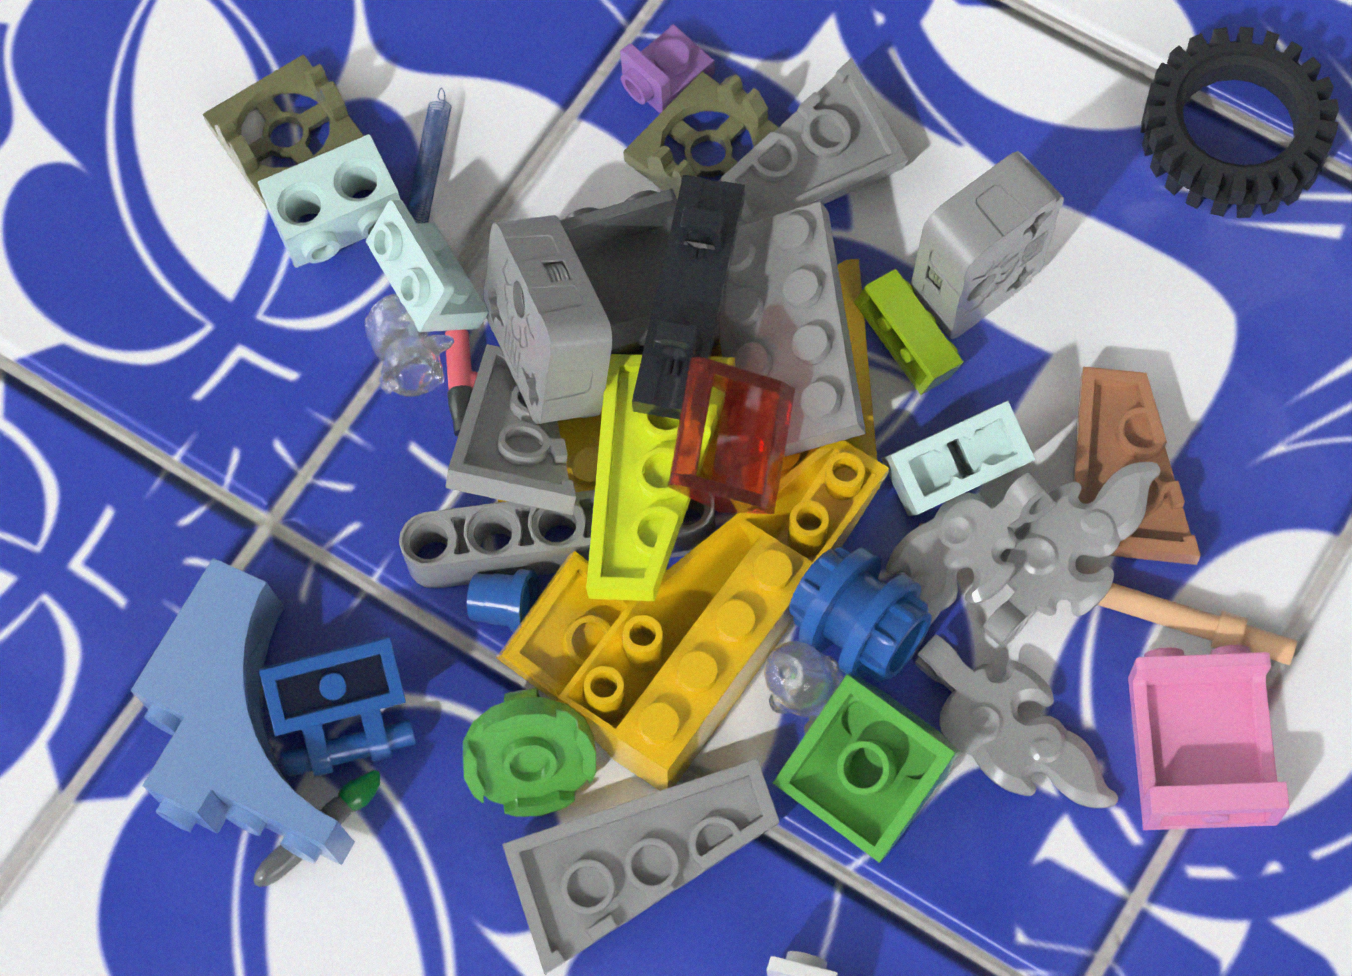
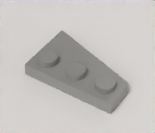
(820, 152)
(502, 448)

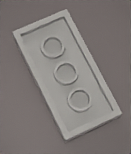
(790, 322)

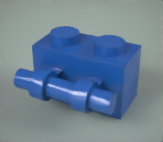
(331, 688)

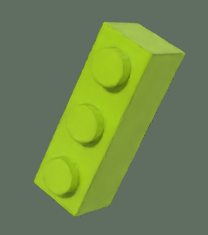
(908, 331)

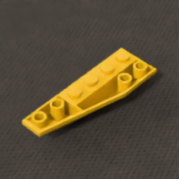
(684, 660)

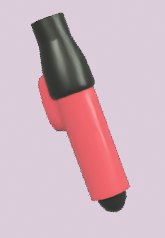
(460, 376)

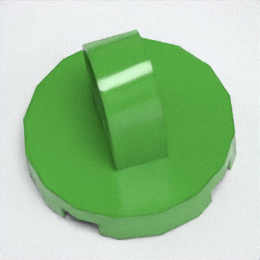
(528, 754)

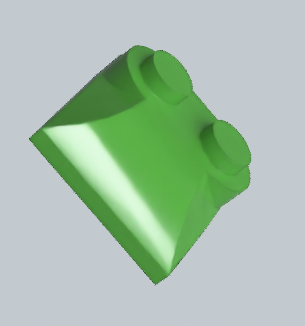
(867, 766)

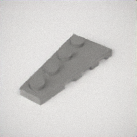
(620, 861)

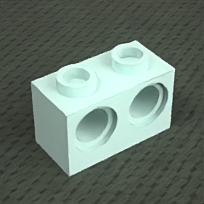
(326, 189)
(958, 459)

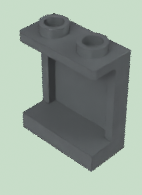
(623, 259)

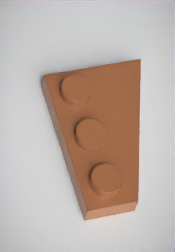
(1120, 428)

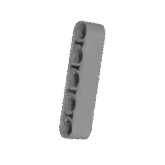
(467, 527)

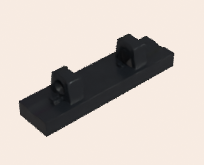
(688, 292)

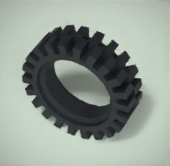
(1245, 61)

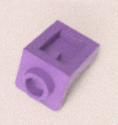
(663, 68)

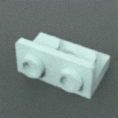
(424, 272)

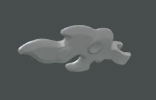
(972, 536)
(1053, 543)
(985, 723)

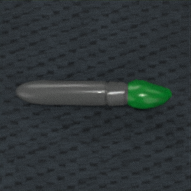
(351, 798)

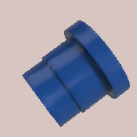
(502, 597)

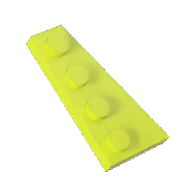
(633, 506)

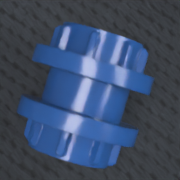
(869, 620)

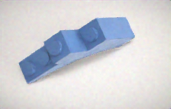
(209, 696)

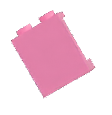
(1205, 740)

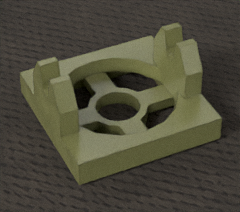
(295, 77)
(744, 110)

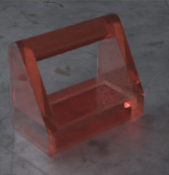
(748, 442)

